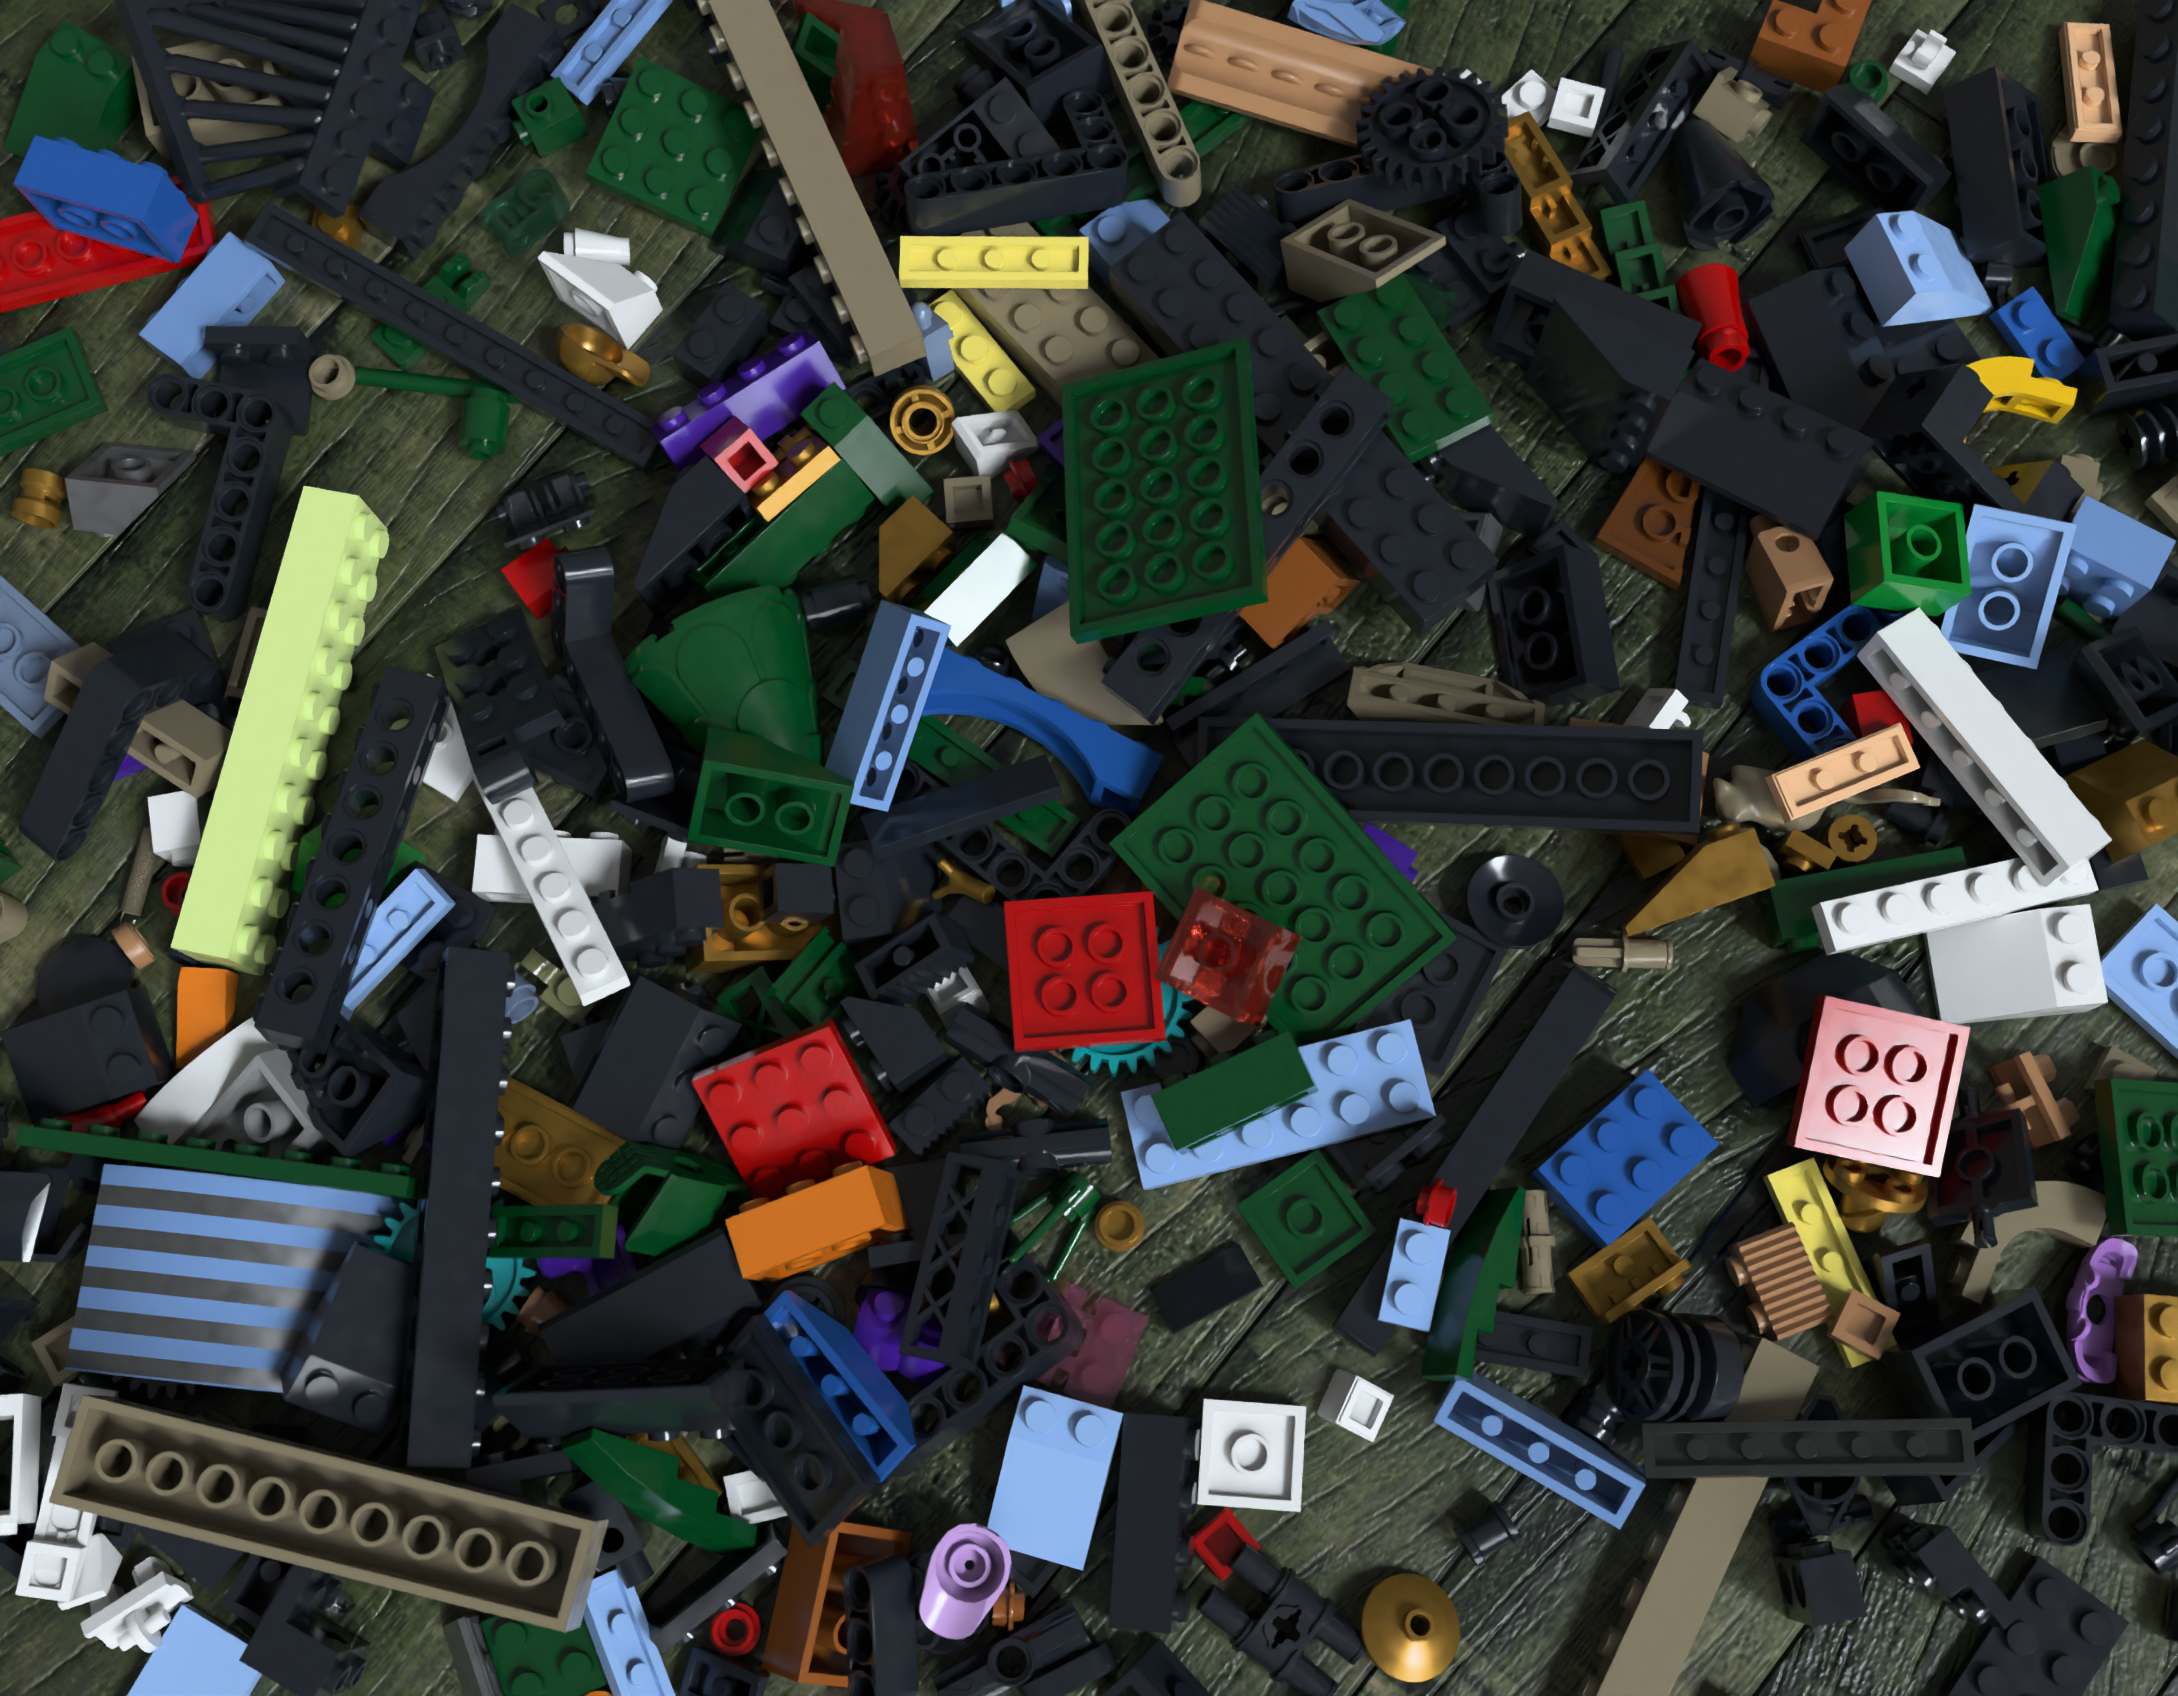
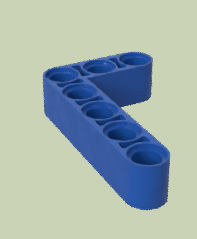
(1802, 679)

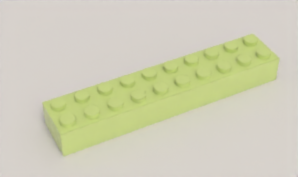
(282, 733)

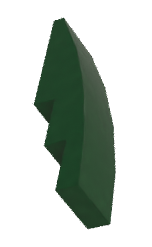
(1634, 256)
(1468, 1294)
(649, 1487)

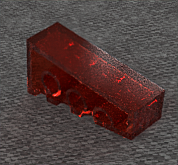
(870, 99)

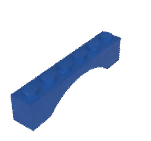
(1105, 763)

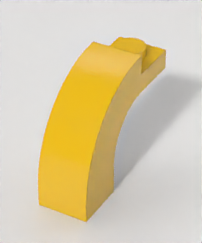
(2020, 393)

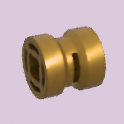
(40, 498)

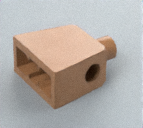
(1786, 575)

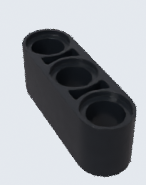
(881, 1628)

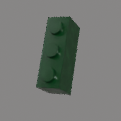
(1233, 1090)

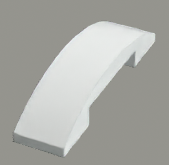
(201, 1083)
(61, 1534)

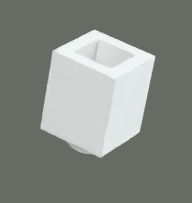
(178, 826)

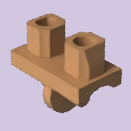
(2023, 1086)

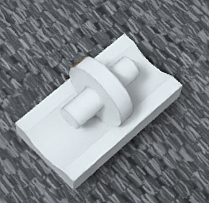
(139, 1614)

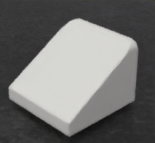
(954, 993)
(1355, 1404)
(97, 1572)

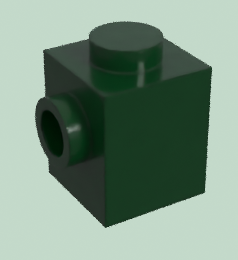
(548, 118)

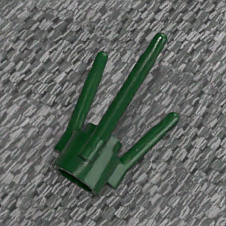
(1071, 1199)

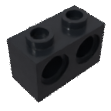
(1819, 1583)

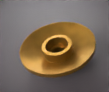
(1388, 1632)

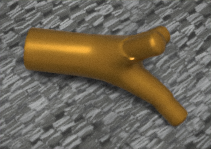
(962, 883)

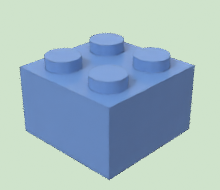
(2111, 559)

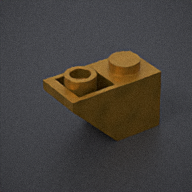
(910, 549)

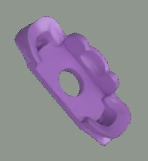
(2100, 1274)

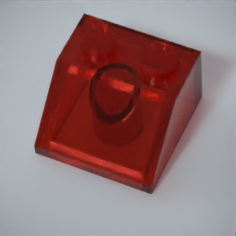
(1227, 957)

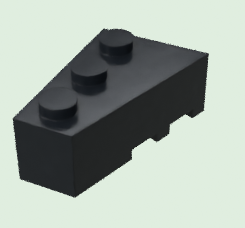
(662, 915)

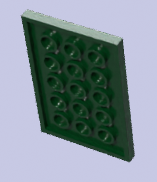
(1163, 493)
(1283, 846)

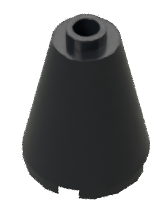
(1716, 188)

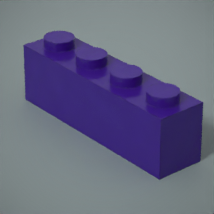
(762, 394)

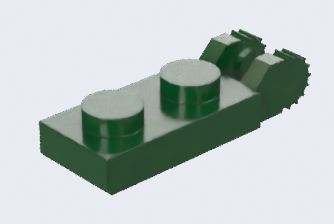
(406, 351)

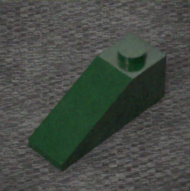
(2078, 233)
(865, 448)

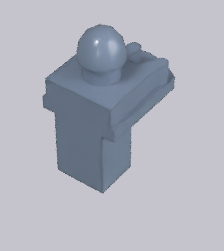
(936, 336)

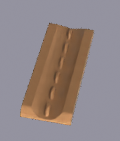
(1279, 72)

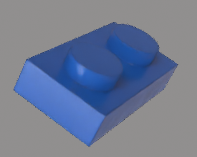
(2037, 335)

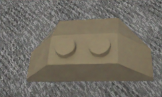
(1437, 696)

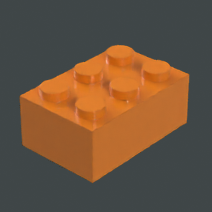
(816, 1222)

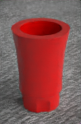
(1712, 298)

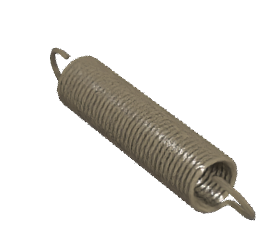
(140, 876)

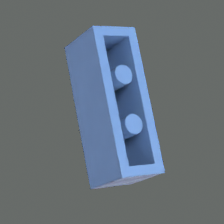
(222, 291)

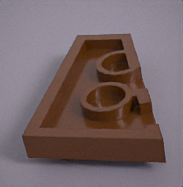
(1652, 522)

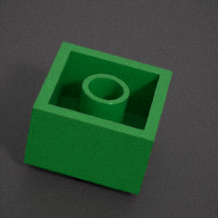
(1907, 553)

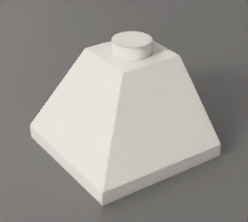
(604, 294)

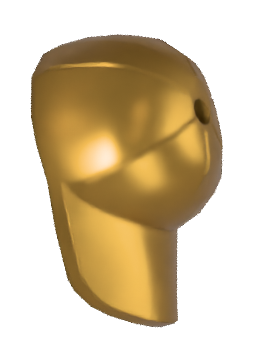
(598, 356)

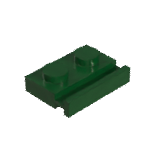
(817, 981)

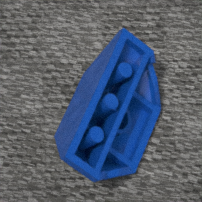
(847, 1380)

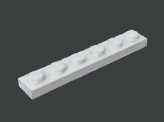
(557, 895)
(1941, 903)

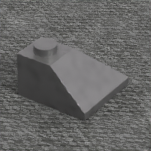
(120, 484)

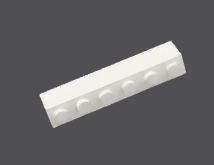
(1983, 747)

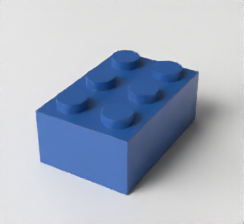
(106, 198)
(1623, 1160)

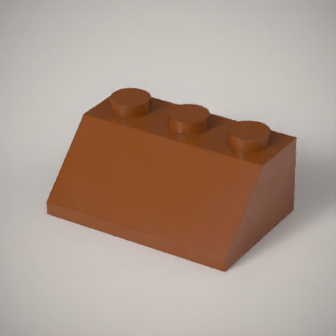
(809, 1612)

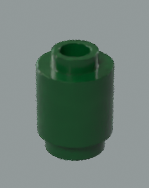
(484, 424)

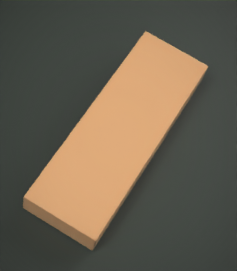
(2089, 82)
(1842, 772)

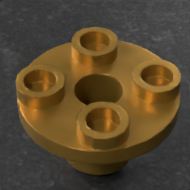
(1873, 1192)

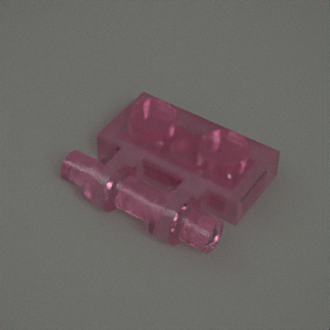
(1105, 1351)

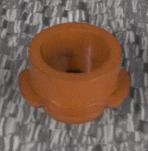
(1008, 1608)

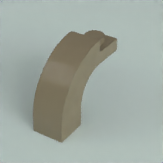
(2063, 1213)

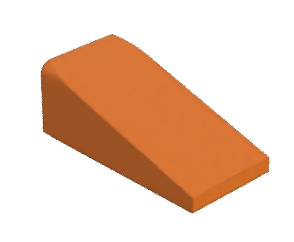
(203, 1010)

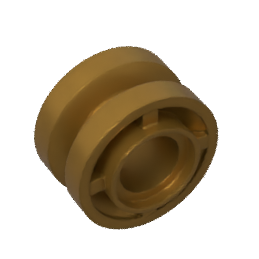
(918, 441)

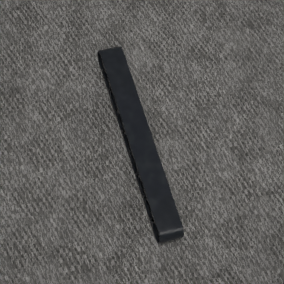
(1492, 1132)

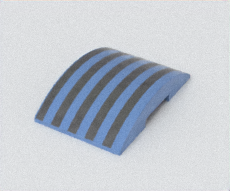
(211, 1273)

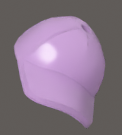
(957, 1597)

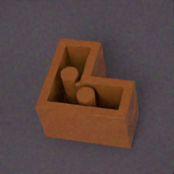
(1809, 45)
(1303, 584)

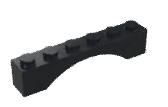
(414, 203)

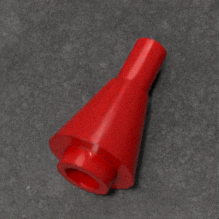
(109, 1114)

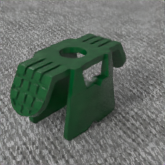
(662, 1200)

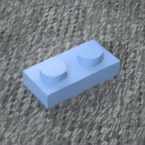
(1413, 1275)

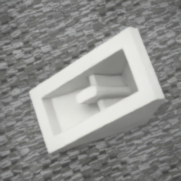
(993, 440)

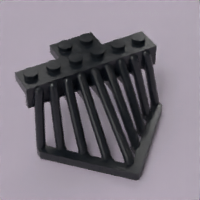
(347, 103)

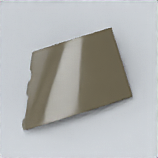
(1068, 670)

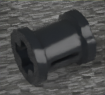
(1487, 1534)

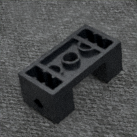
(1922, 436)
(301, 1645)

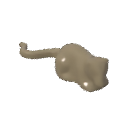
(1750, 799)

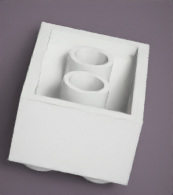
(2016, 966)

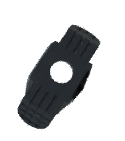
(32, 1208)

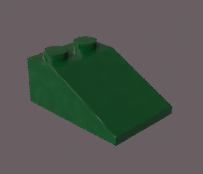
(76, 93)
(767, 800)

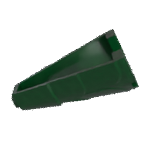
(736, 669)

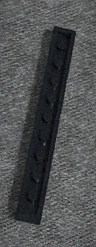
(454, 335)

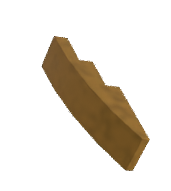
(1547, 200)

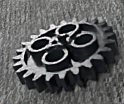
(1432, 129)

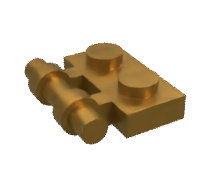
(801, 463)

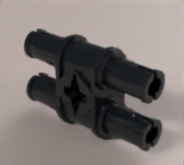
(1283, 1597)

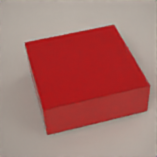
(1220, 1540)

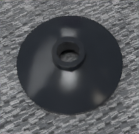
(1523, 883)

